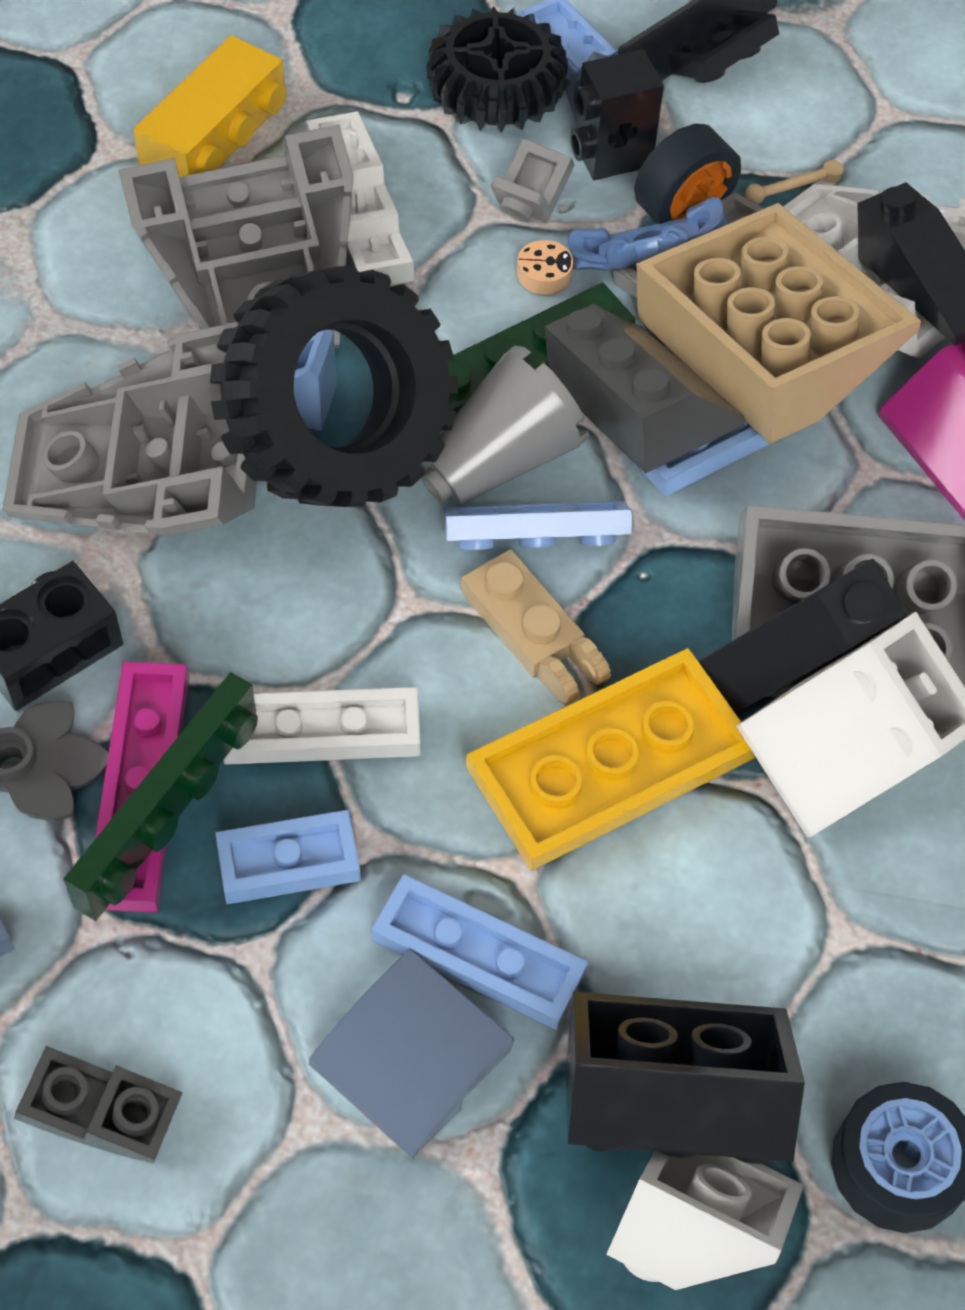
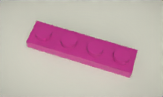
(144, 727)

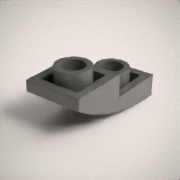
(97, 1106)

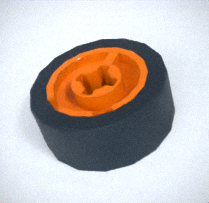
(686, 171)

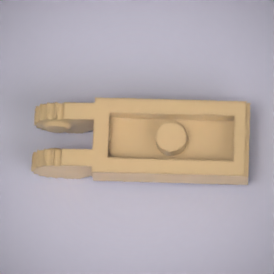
(533, 625)

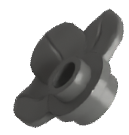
(50, 763)

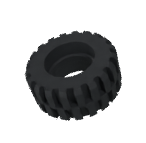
(406, 374)

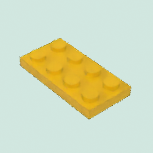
(609, 758)

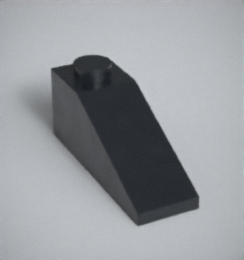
(915, 255)
(804, 636)

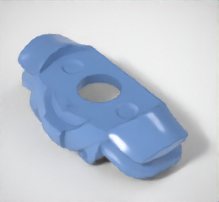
(605, 252)

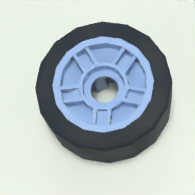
(929, 1132)

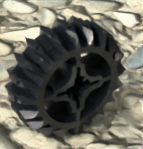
(497, 68)

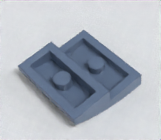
(411, 1052)

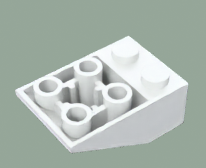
(859, 724)

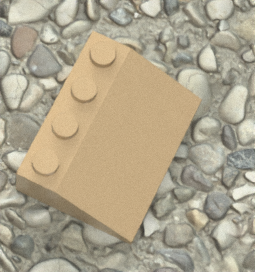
(771, 318)

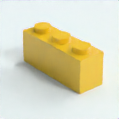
(213, 109)

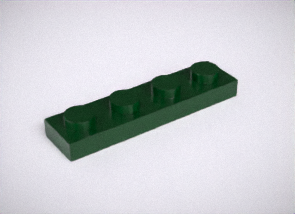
(478, 360)
(152, 811)

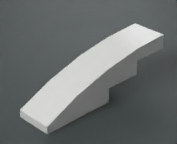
(374, 220)

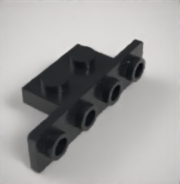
(706, 37)

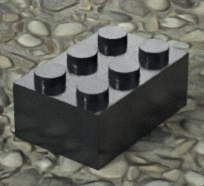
(682, 1078)

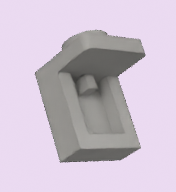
(532, 182)

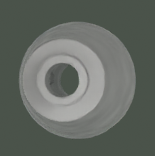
(505, 430)

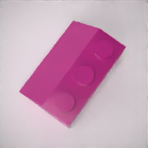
(930, 421)

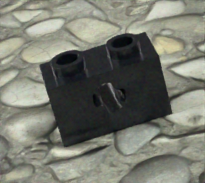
(616, 114)

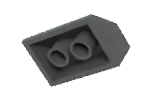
(635, 387)

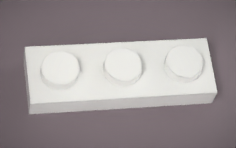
(333, 726)

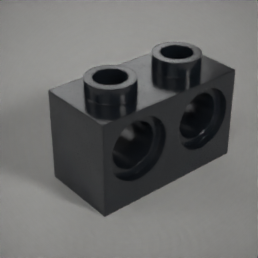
(52, 644)

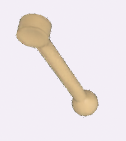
(831, 172)

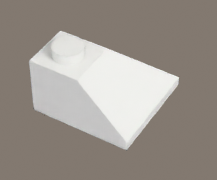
(704, 1219)

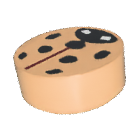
(544, 267)

